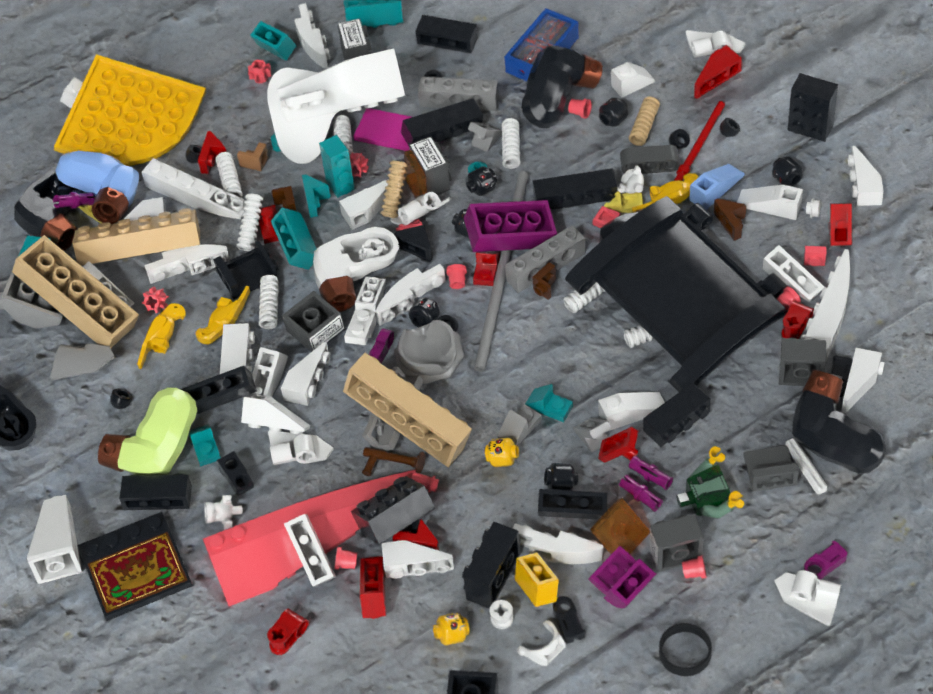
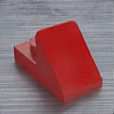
(209, 151)
(840, 224)
(486, 267)
(423, 537)

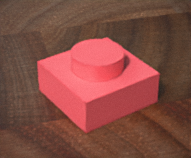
(604, 216)
(815, 255)

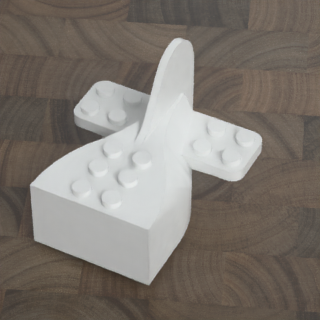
(306, 100)

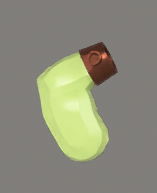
(157, 438)

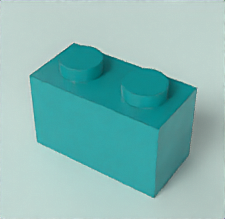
(273, 40)

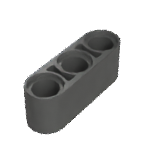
(650, 159)

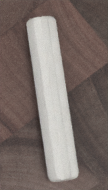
(806, 466)

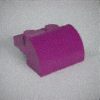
(621, 578)

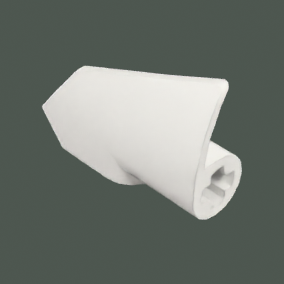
(707, 43)
(418, 208)
(297, 447)
(809, 594)

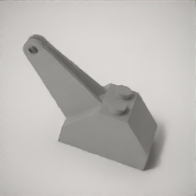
(26, 304)

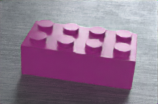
(509, 225)

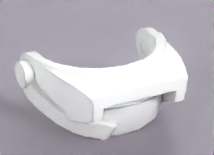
(548, 653)

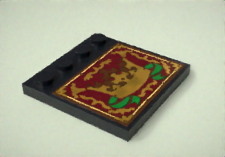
(134, 566)

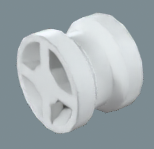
(501, 620)

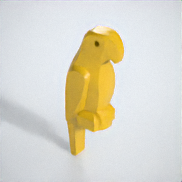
(675, 190)
(225, 313)
(161, 331)

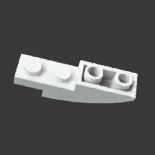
(311, 38)
(192, 258)
(402, 294)
(364, 316)
(564, 549)

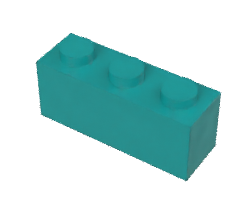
(374, 12)
(337, 166)
(294, 238)

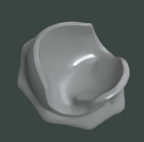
(429, 351)

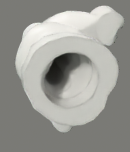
(632, 181)
(221, 511)

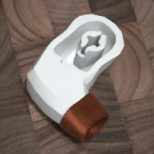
(349, 260)

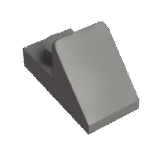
(484, 135)
(519, 424)
(592, 432)

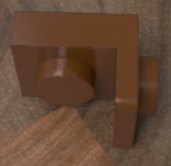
(284, 196)
(544, 279)

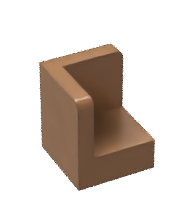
(254, 159)

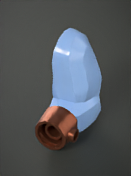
(105, 177)

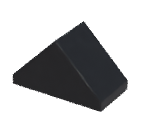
(415, 242)

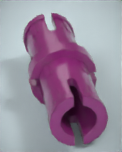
(73, 200)
(639, 465)
(640, 493)

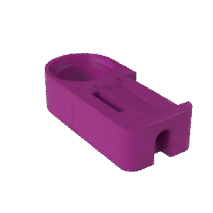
(382, 345)
(827, 560)

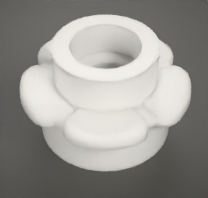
(813, 208)

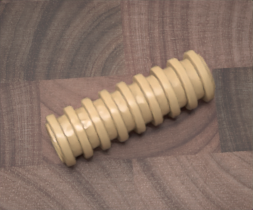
(644, 121)
(394, 189)

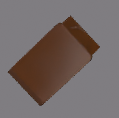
(730, 216)

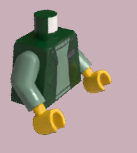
(708, 489)

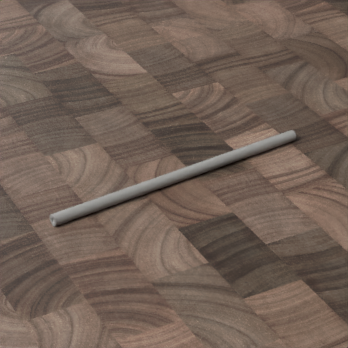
(497, 289)

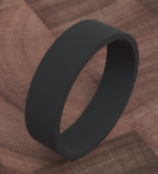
(691, 628)

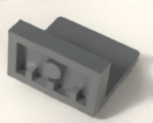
(770, 468)

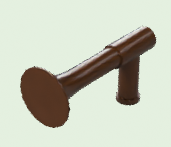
(416, 461)

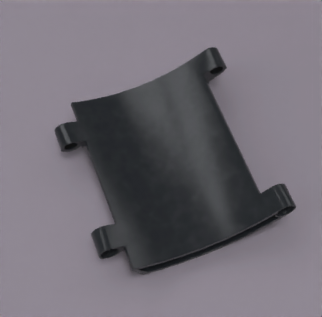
(680, 287)

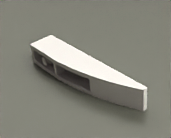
(191, 190)
(831, 309)

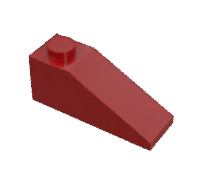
(719, 68)
(372, 587)

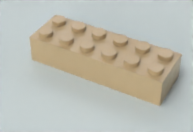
(136, 237)
(75, 292)
(407, 409)

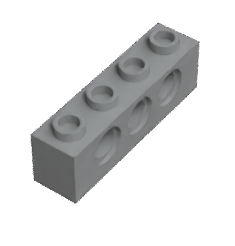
(442, 92)
(557, 250)

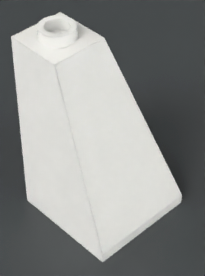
(54, 542)

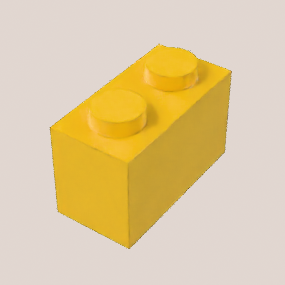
(536, 579)

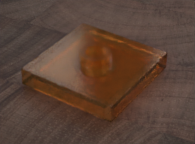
(415, 176)
(620, 528)

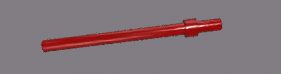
(685, 167)

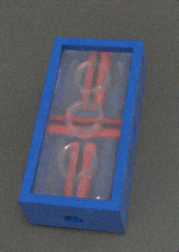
(545, 31)

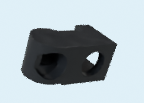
(235, 473)

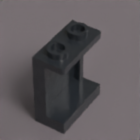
(246, 269)

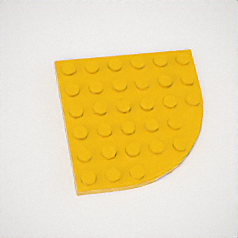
(129, 113)

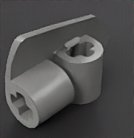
(80, 360)

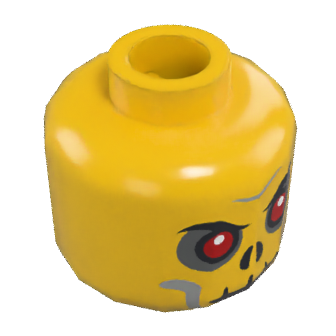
(501, 452)
(451, 628)

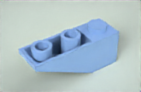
(714, 184)

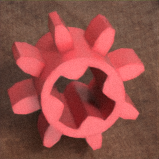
(259, 71)
(358, 164)
(153, 304)

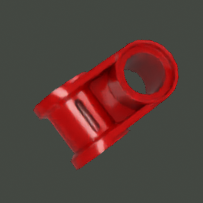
(796, 320)
(286, 631)

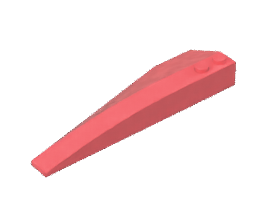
(260, 551)

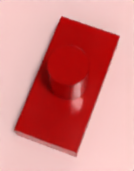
(267, 230)
(619, 444)

